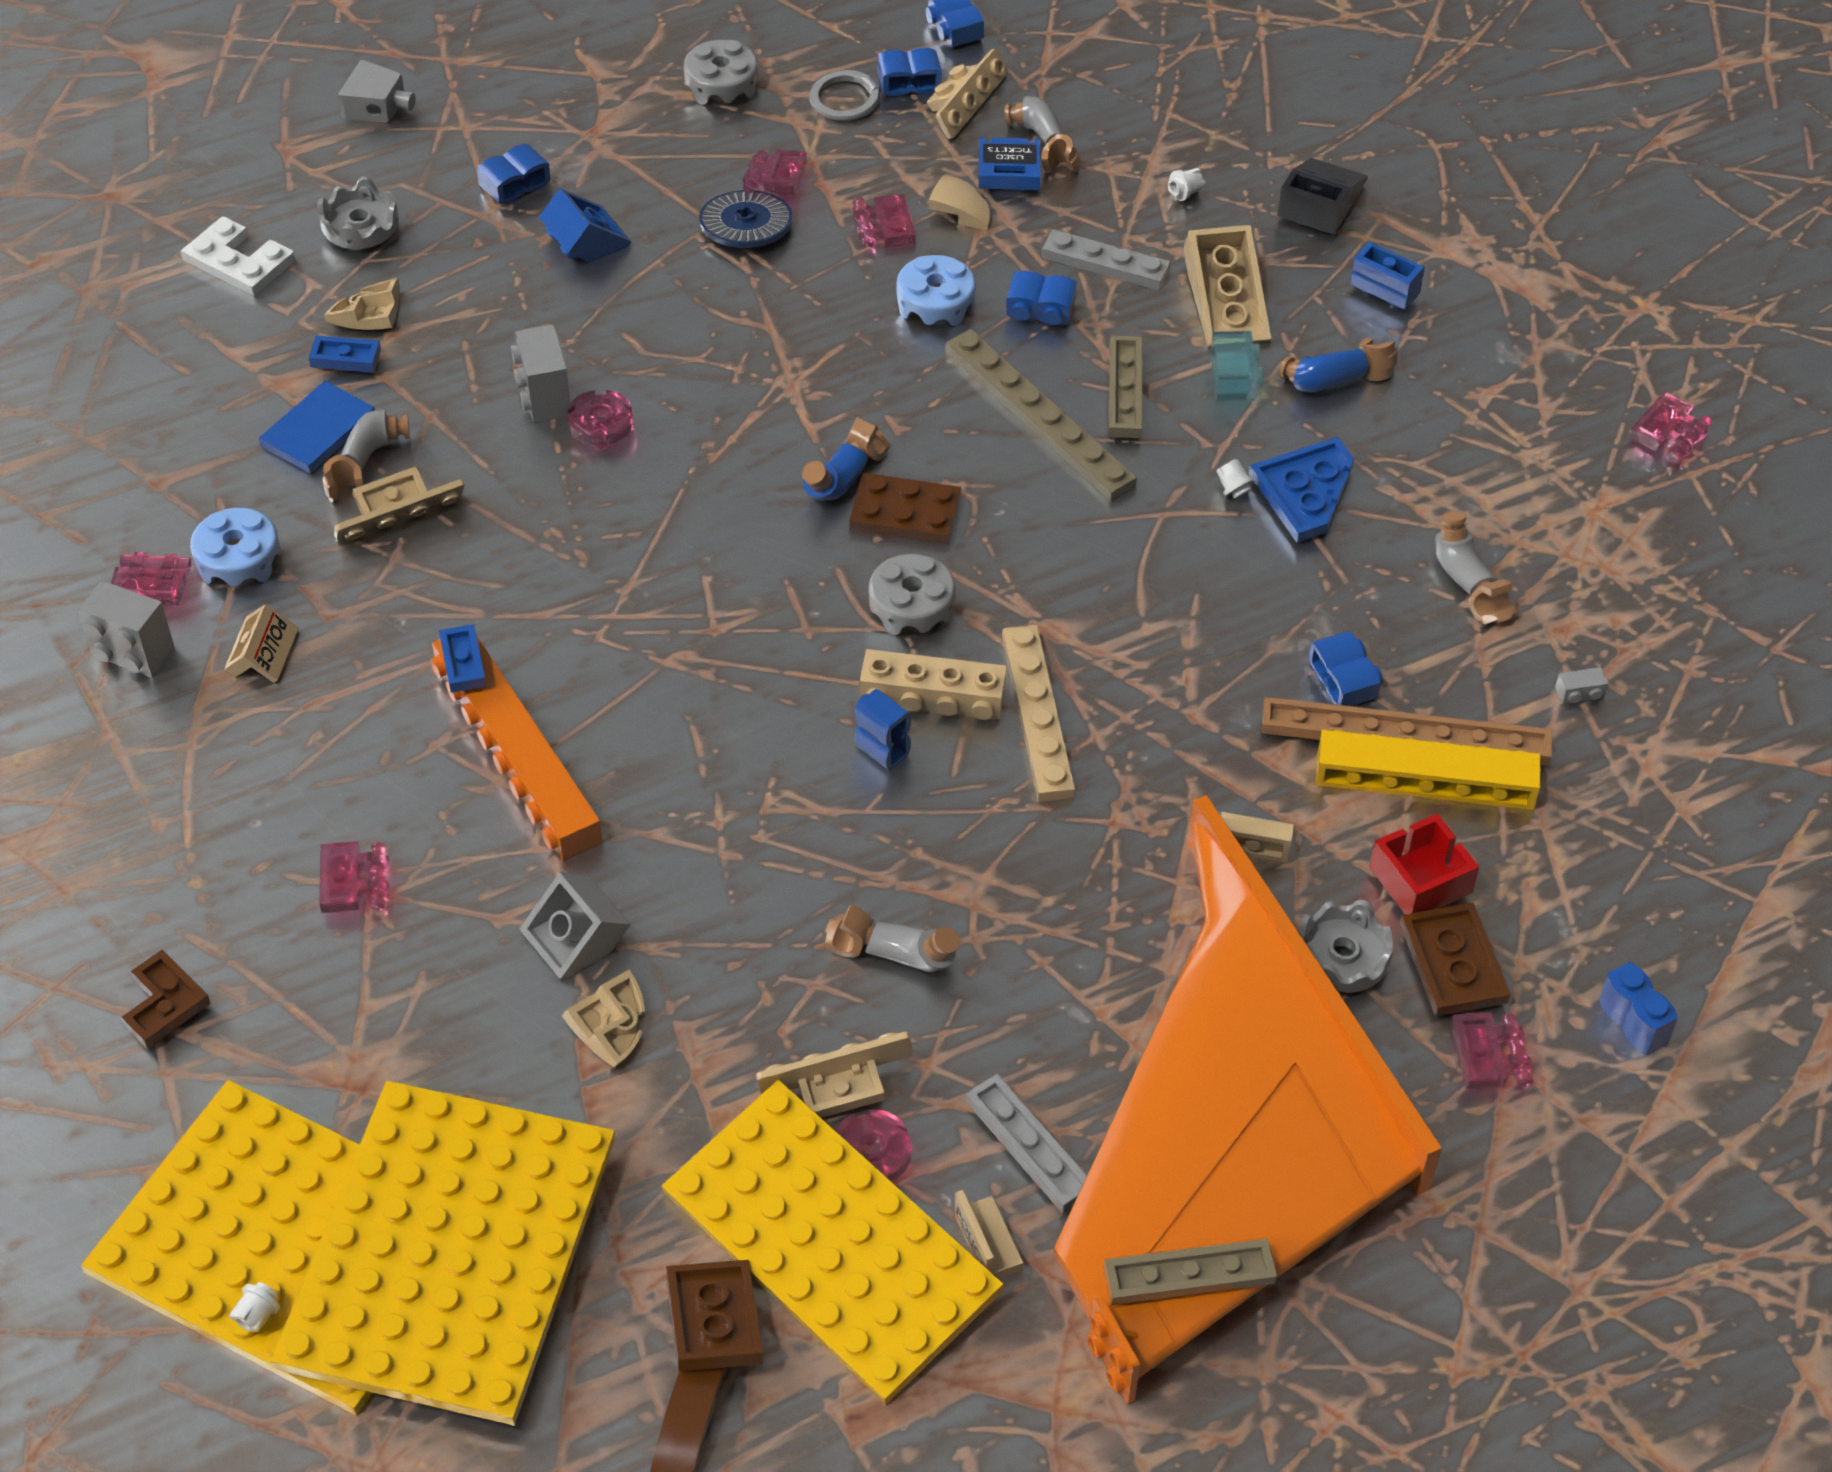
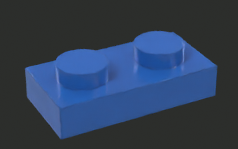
(344, 353)
(462, 658)

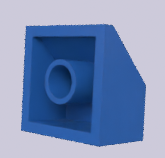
(582, 227)

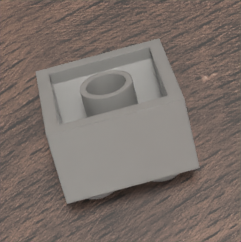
(573, 924)

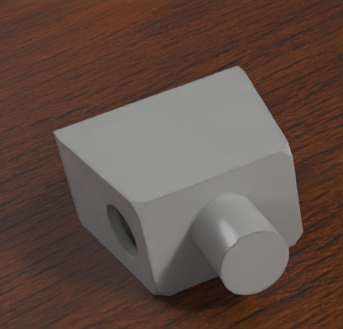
(373, 94)

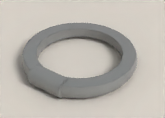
(851, 76)

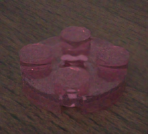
(603, 432)
(887, 1131)

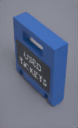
(1009, 155)

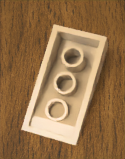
(1226, 281)

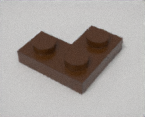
(171, 1000)

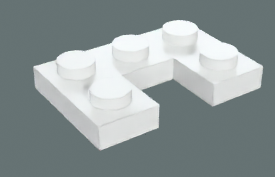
(215, 254)

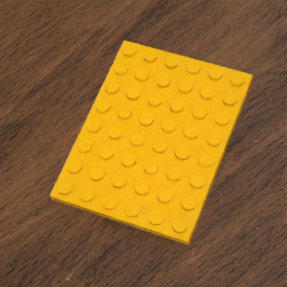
(229, 1210)
(446, 1252)

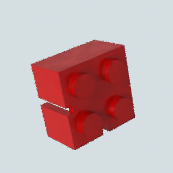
(1421, 876)

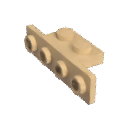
(966, 91)
(393, 498)
(841, 1077)

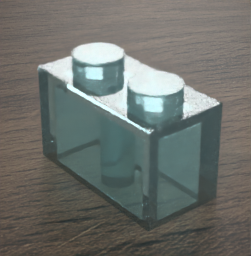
(1235, 365)

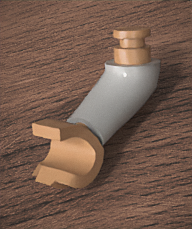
(1041, 119)
(369, 434)
(1461, 562)
(907, 945)

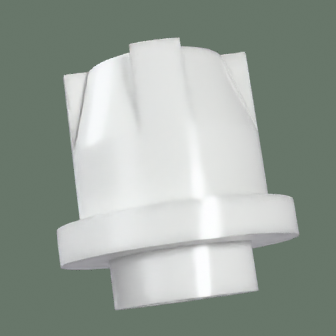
(1185, 183)
(1234, 479)
(255, 1307)

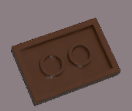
(905, 508)
(1454, 959)
(714, 1315)

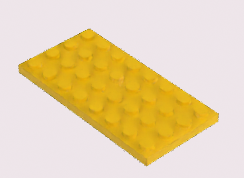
(833, 1240)

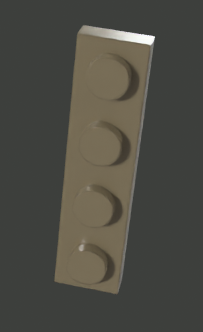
(1125, 387)
(1189, 1271)

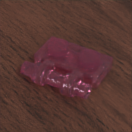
(776, 172)
(893, 221)
(1661, 422)
(153, 576)
(341, 876)
(1480, 1052)

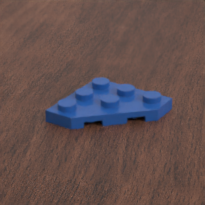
(1305, 485)

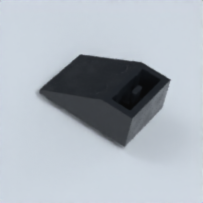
(1319, 194)

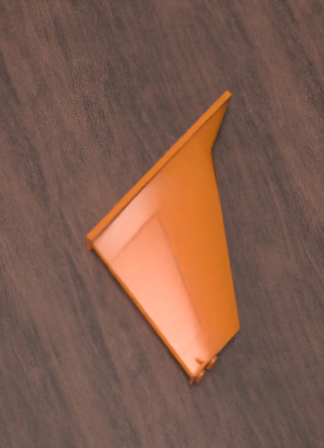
(1240, 1122)

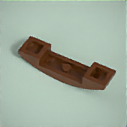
(687, 1420)

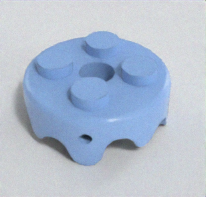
(935, 303)
(236, 562)

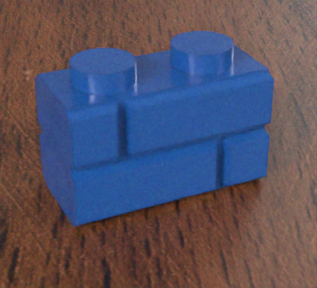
(1387, 275)

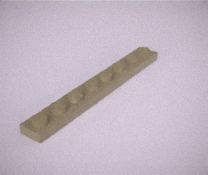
(1041, 415)

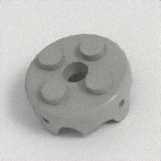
(727, 82)
(360, 202)
(903, 608)
(1356, 930)

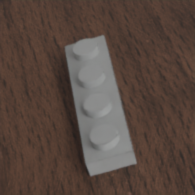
(1105, 259)
(1027, 1141)

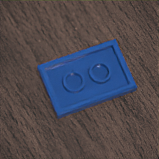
(315, 427)

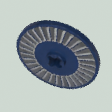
(745, 219)

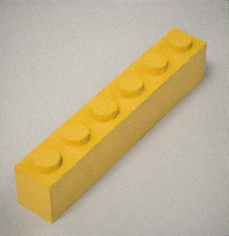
(1428, 769)

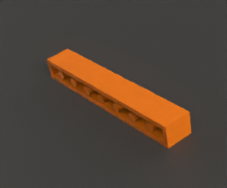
(527, 759)

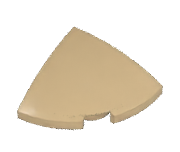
(963, 199)
(368, 310)
(609, 1018)

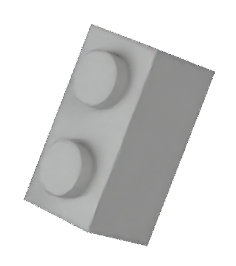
(1581, 685)

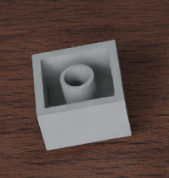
(541, 373)
(126, 628)

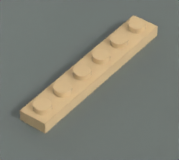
(1038, 713)

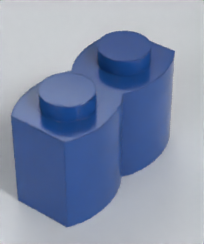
(955, 21)
(909, 71)
(513, 173)
(1041, 298)
(1345, 669)
(882, 729)
(1643, 1013)

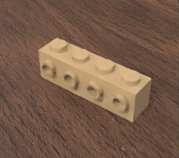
(935, 683)

